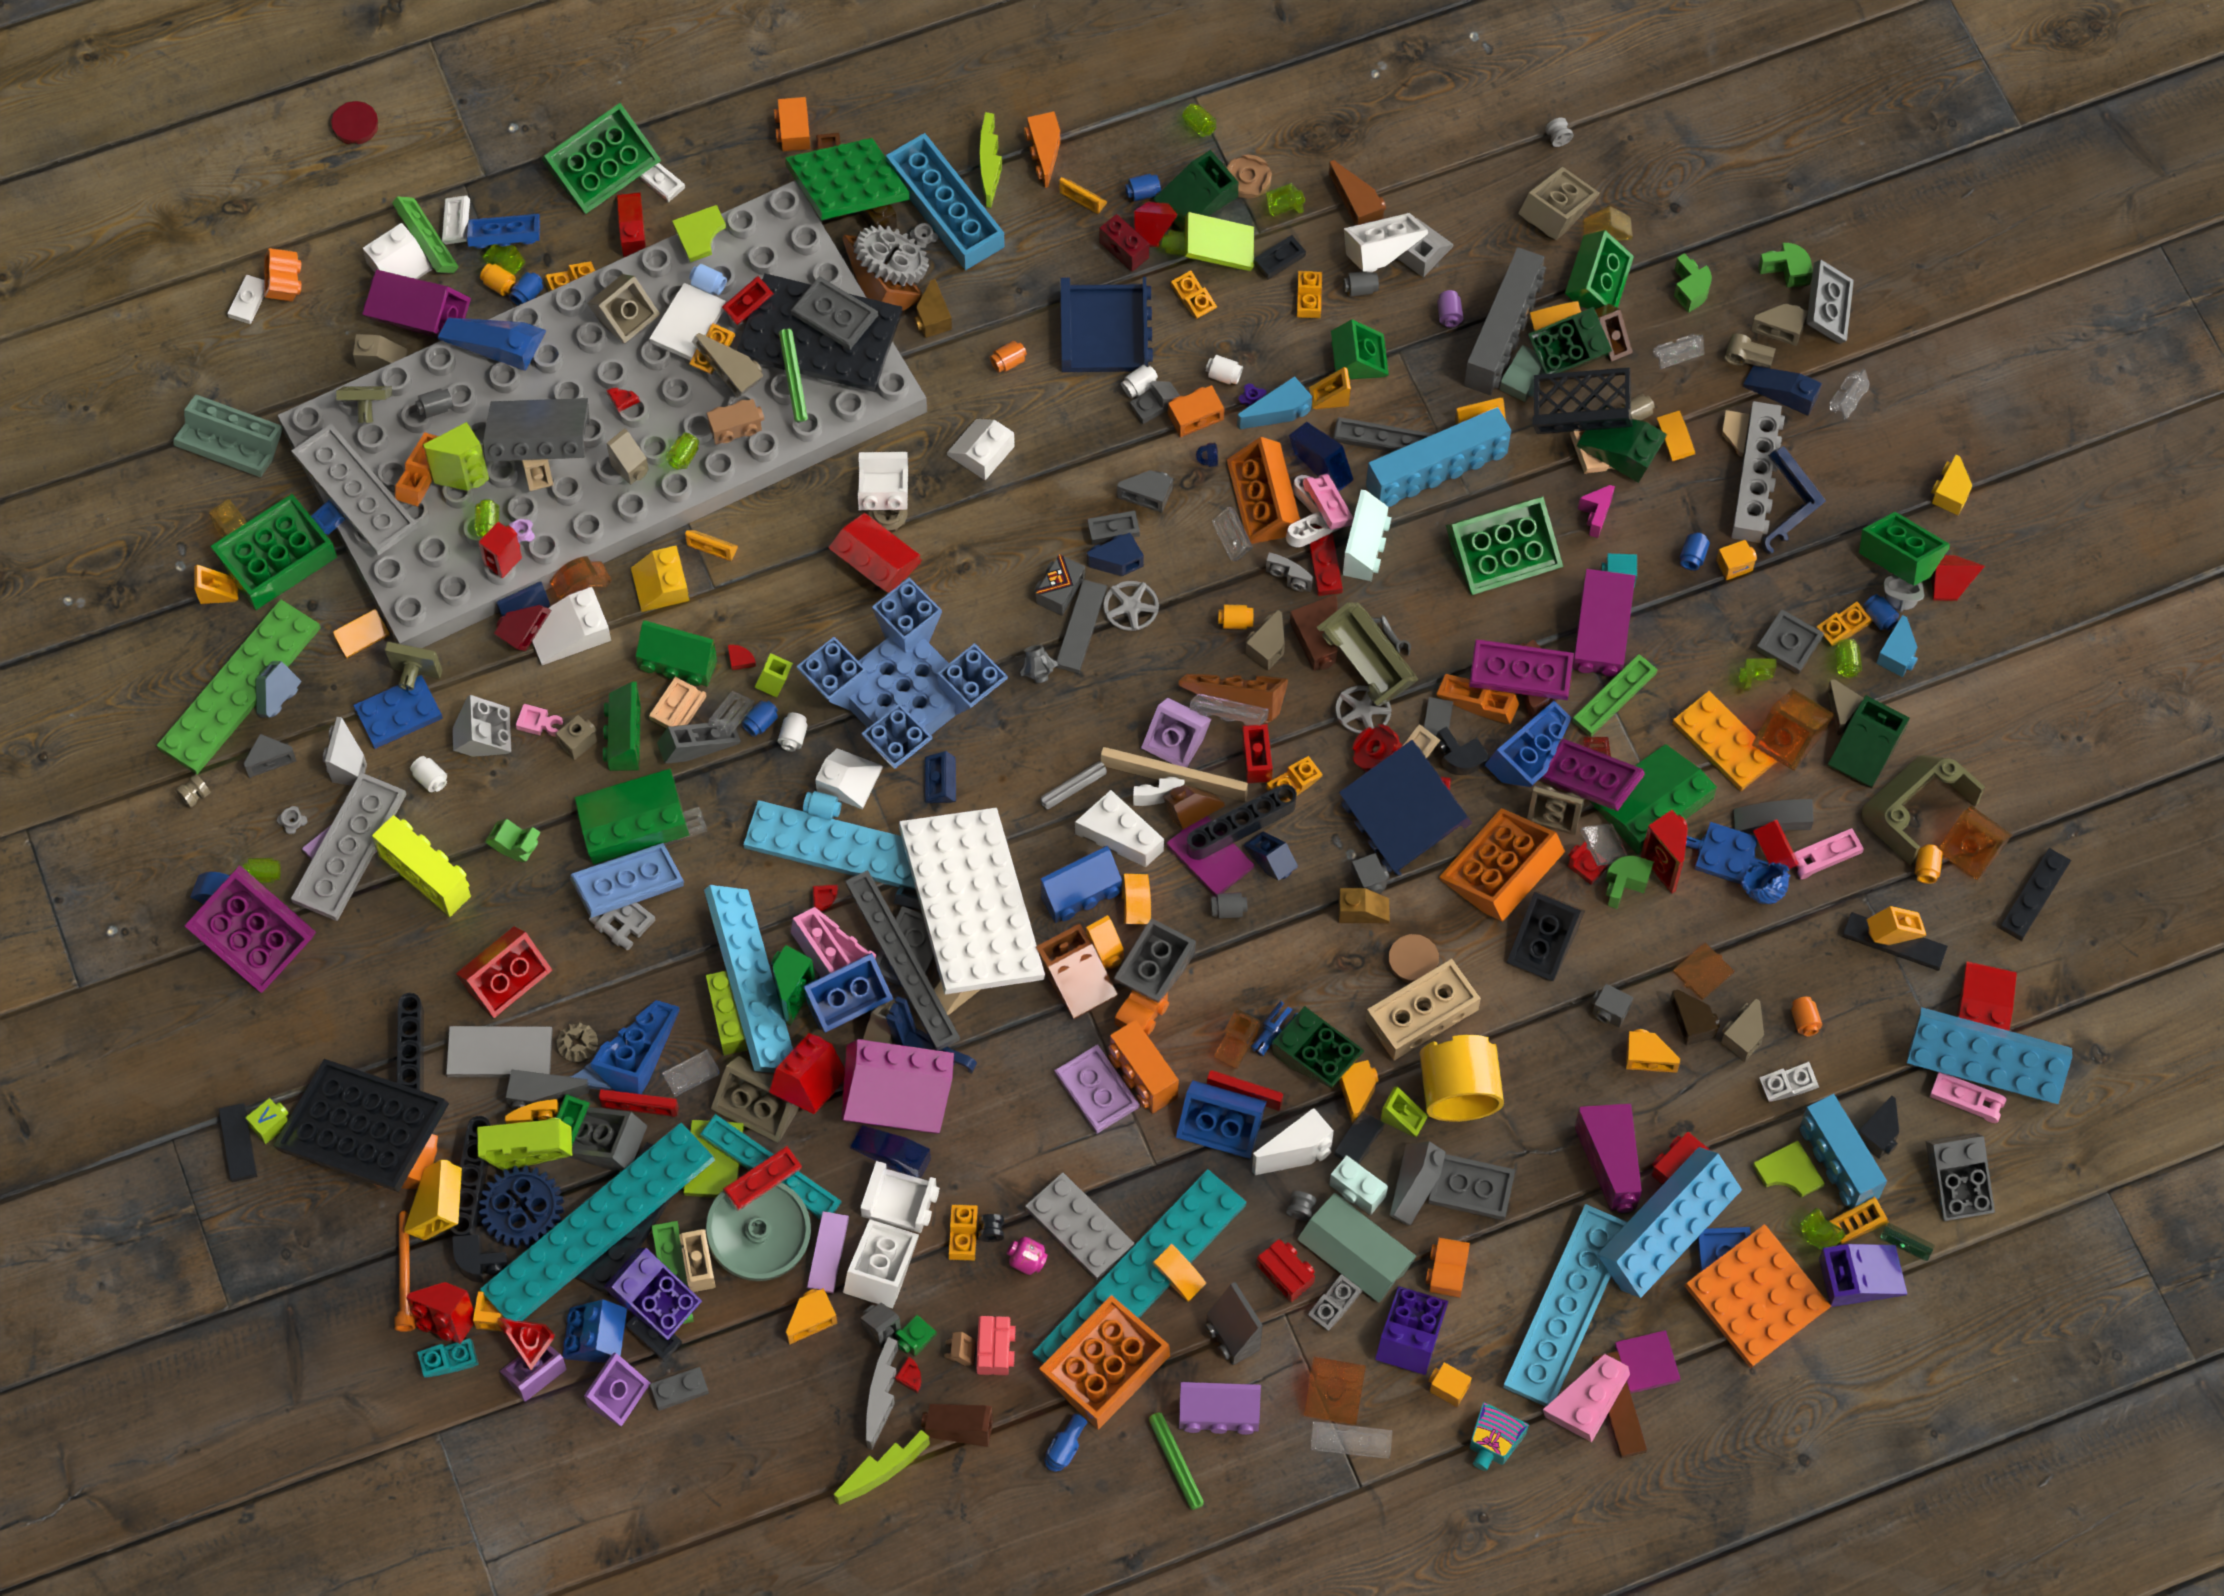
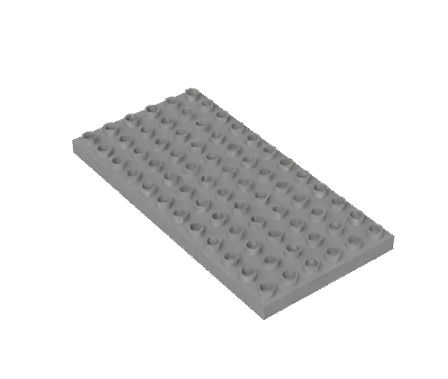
(436, 574)

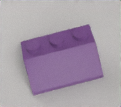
(1219, 1407)

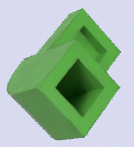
(1792, 261)
(1695, 285)
(512, 840)
(1629, 873)

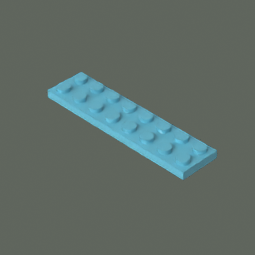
(828, 844)
(749, 976)
(1564, 1310)

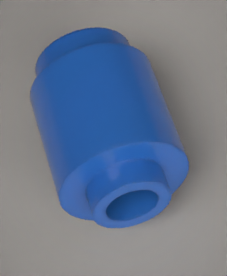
(1142, 187)
(526, 288)
(1694, 551)
(1881, 612)
(760, 718)

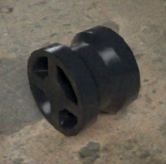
(991, 1228)

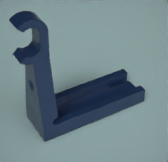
(1803, 487)
(906, 1034)

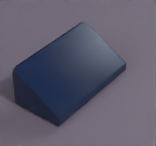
(525, 598)
(940, 778)

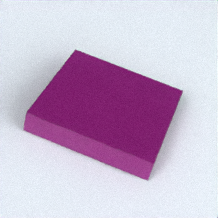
(1649, 1361)

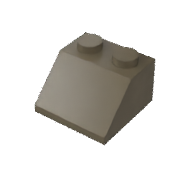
(624, 307)

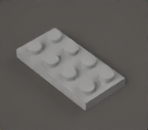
(1080, 1226)

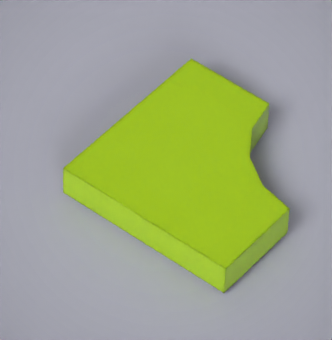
(698, 231)
(1791, 1169)

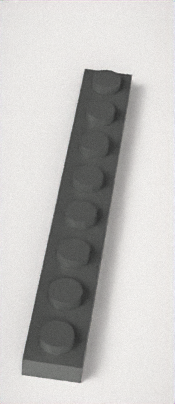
(902, 960)

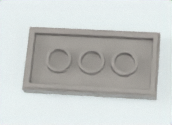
(497, 1050)

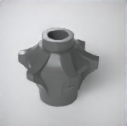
(1037, 664)

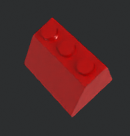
(875, 552)
(1666, 848)
(504, 971)
(809, 1074)

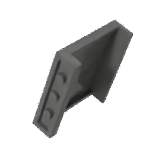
(536, 429)

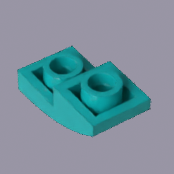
(448, 1359)

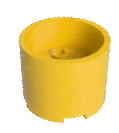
(1461, 1078)

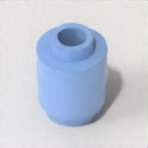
(707, 279)

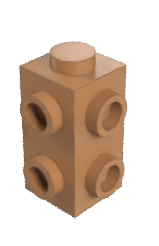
(735, 421)

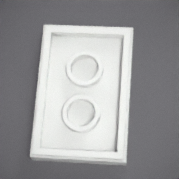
(687, 316)

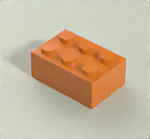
(1143, 1067)

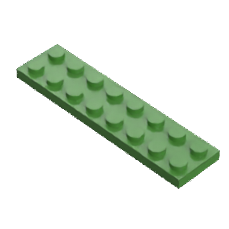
(233, 690)

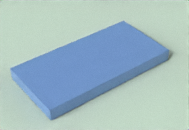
(627, 880)

